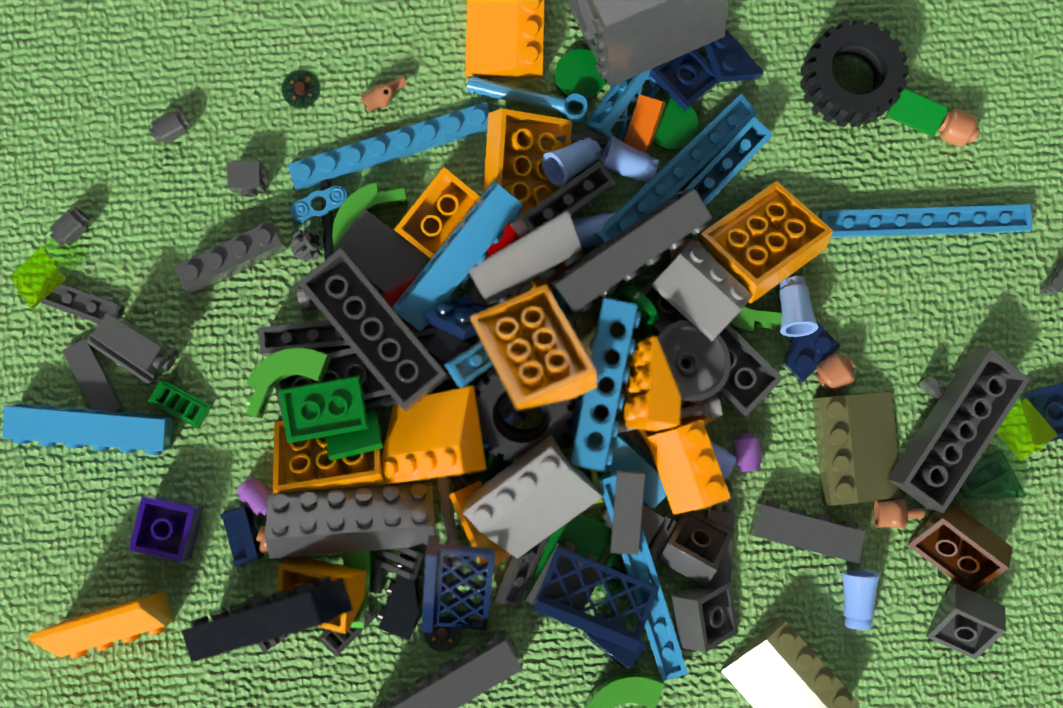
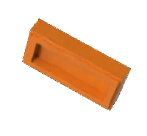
(644, 123)

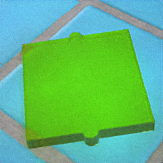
(37, 277)
(1025, 430)

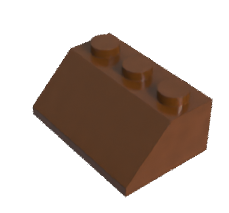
(961, 547)

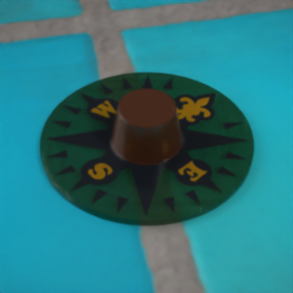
(300, 88)
(443, 638)

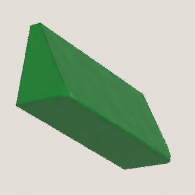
(918, 112)

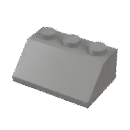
(702, 290)

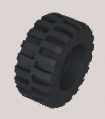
(876, 50)
(511, 440)

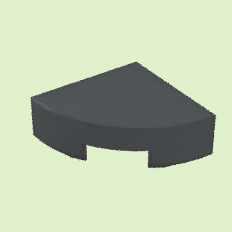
(931, 386)

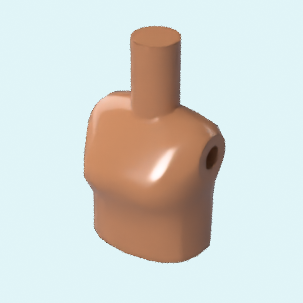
(381, 94)
(894, 513)

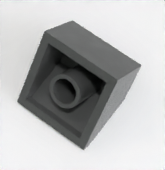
(696, 547)
(705, 616)
(967, 622)

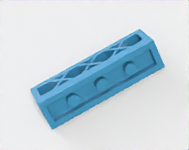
(615, 103)

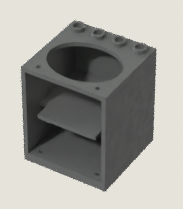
(643, 34)

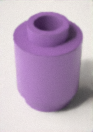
(747, 452)
(254, 495)

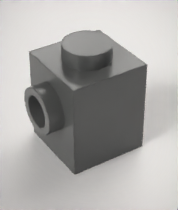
(247, 177)

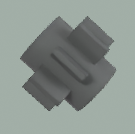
(307, 245)

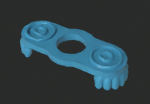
(303, 210)

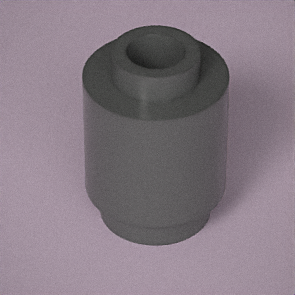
(169, 127)
(69, 227)

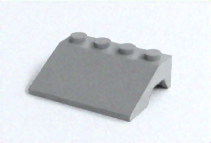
(527, 261)
(530, 499)

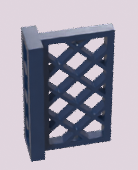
(434, 581)
(584, 621)

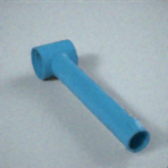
(530, 98)

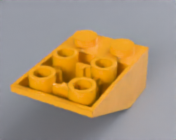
(652, 392)

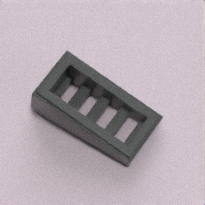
(333, 646)

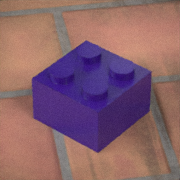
(166, 528)

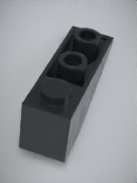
(403, 605)

